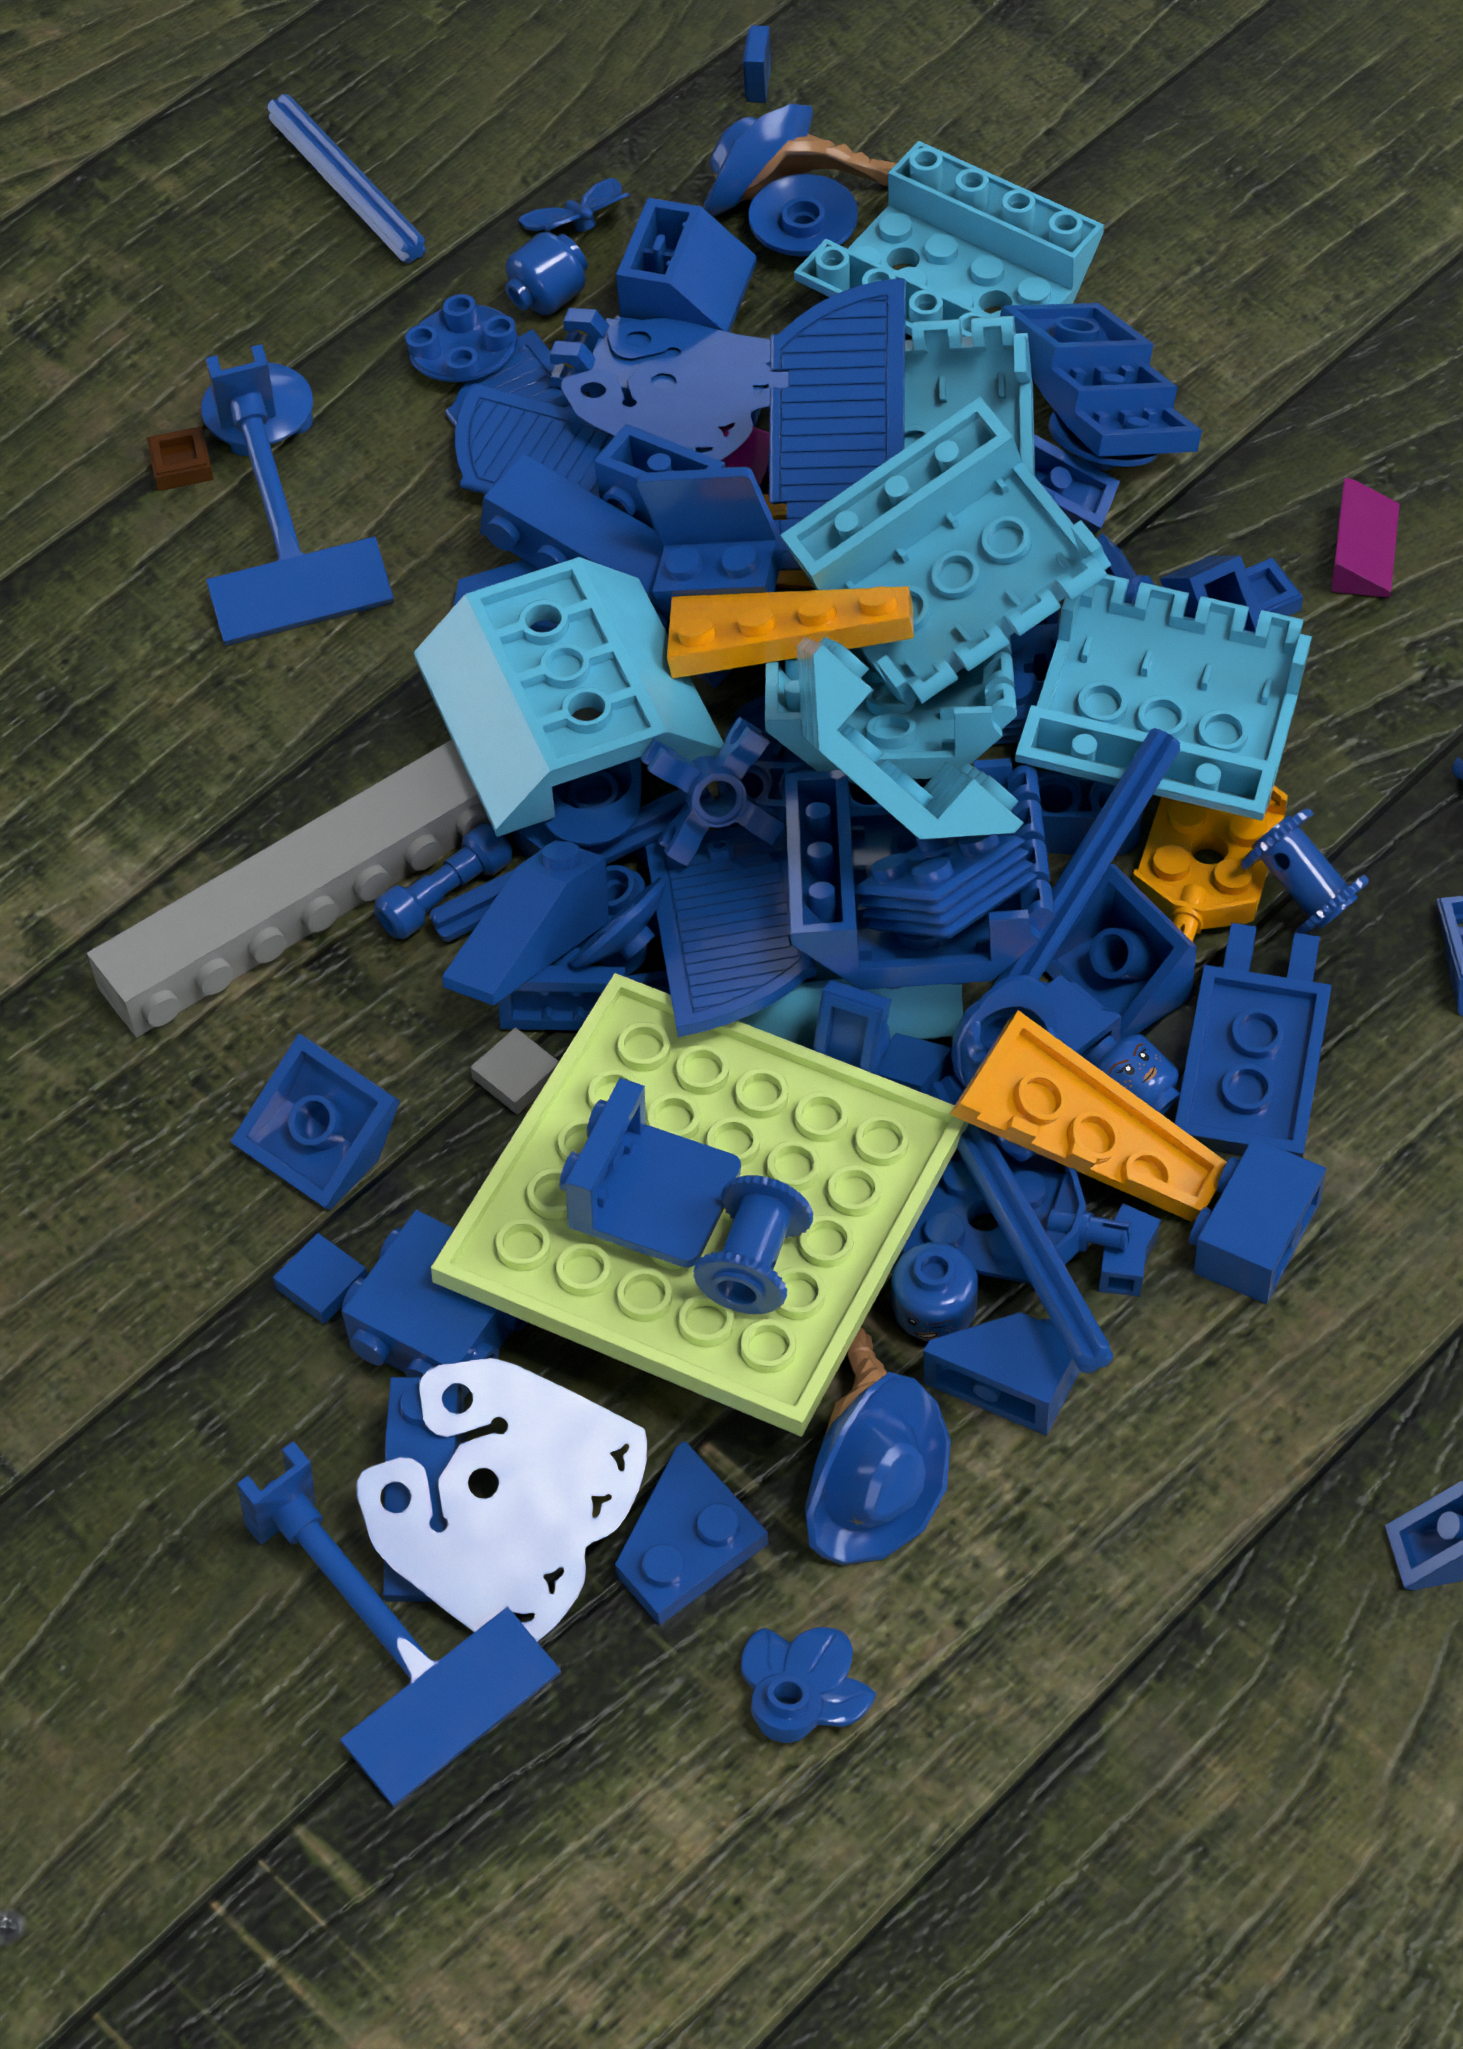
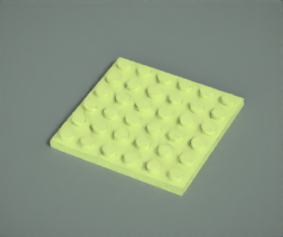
(833, 1132)

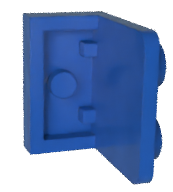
(644, 1182)

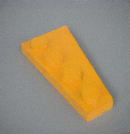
(766, 627)
(1077, 1115)

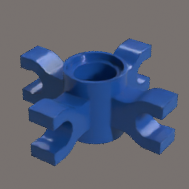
(688, 828)

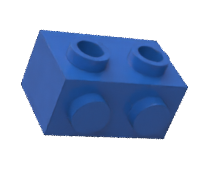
(639, 452)

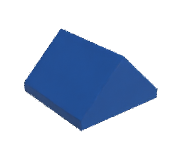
(1127, 954)

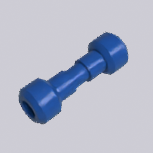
(403, 909)

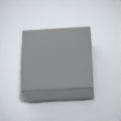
(514, 1070)

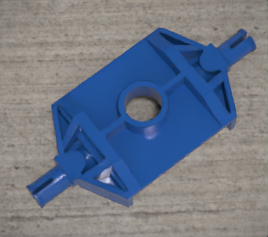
(1054, 1199)

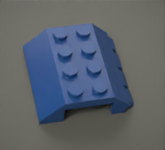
(833, 853)

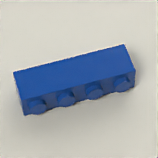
(556, 520)

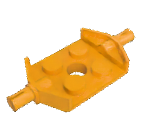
(1199, 893)

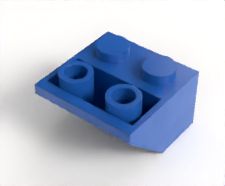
(683, 267)

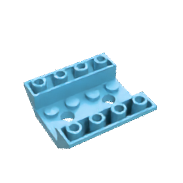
(970, 242)
(515, 689)
(949, 804)

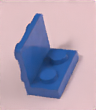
(712, 533)

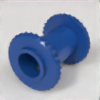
(1304, 871)
(763, 1216)

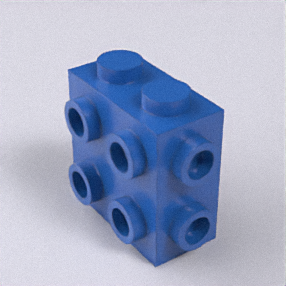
(409, 1319)

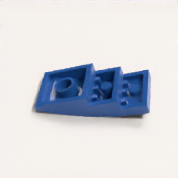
(1102, 380)

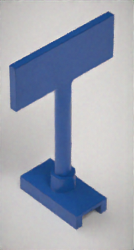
(297, 586)
(447, 1699)

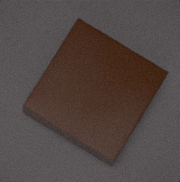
(180, 458)

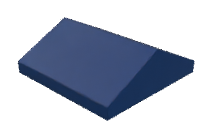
(317, 1123)

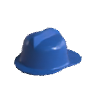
(597, 805)

